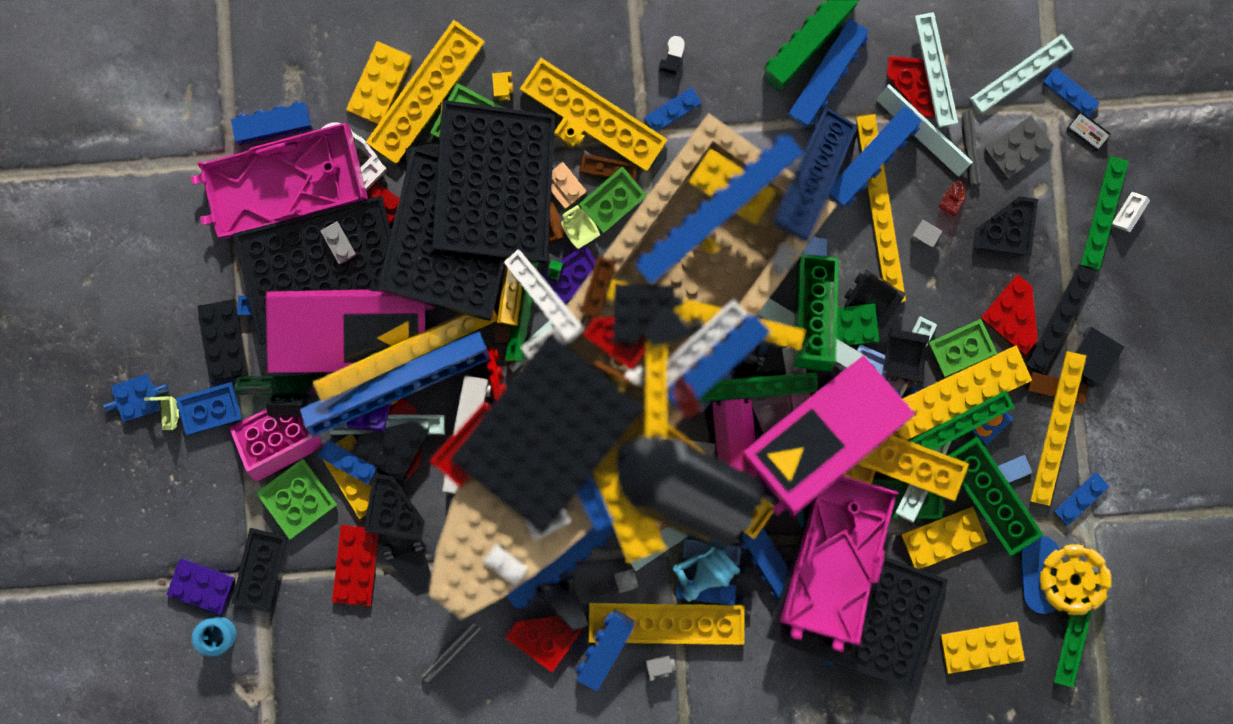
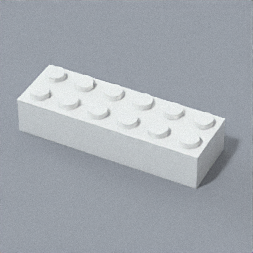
(473, 394)

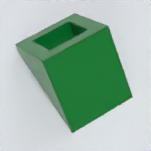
(554, 269)

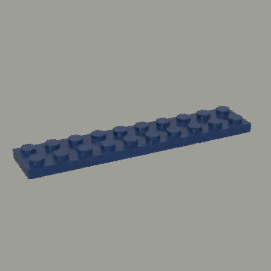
(815, 175)

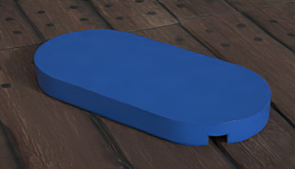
(1031, 564)

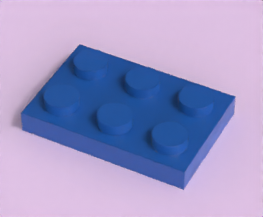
(209, 408)

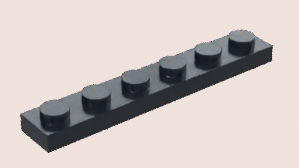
(1061, 319)

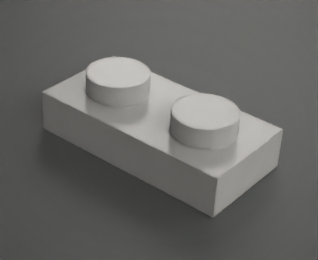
(338, 242)

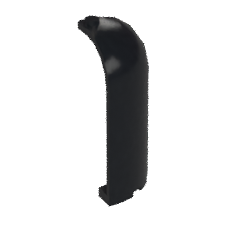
(687, 489)

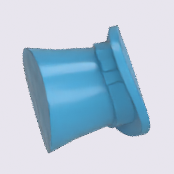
(214, 636)

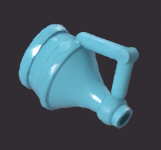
(713, 570)

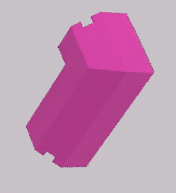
(733, 431)

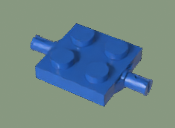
(130, 397)

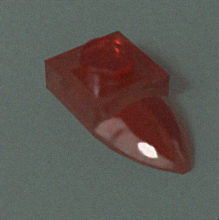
(953, 198)
(686, 398)

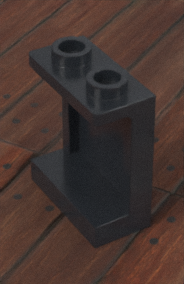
(874, 290)
(904, 356)
(1100, 356)

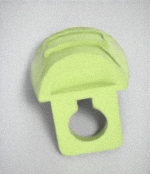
(579, 227)
(169, 412)

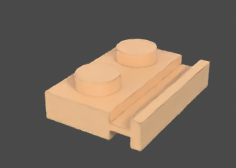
(566, 186)

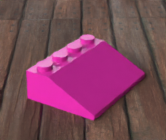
(272, 443)

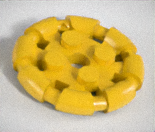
(1087, 576)

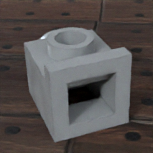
(783, 259)
(626, 580)
(660, 666)

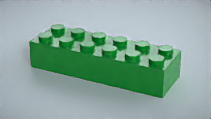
(807, 41)
(816, 311)
(996, 497)

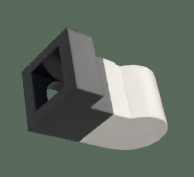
(674, 56)

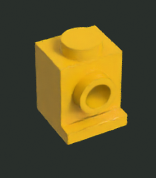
(502, 86)
(571, 140)

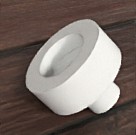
(635, 377)

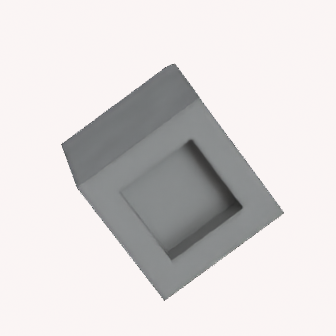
(926, 233)

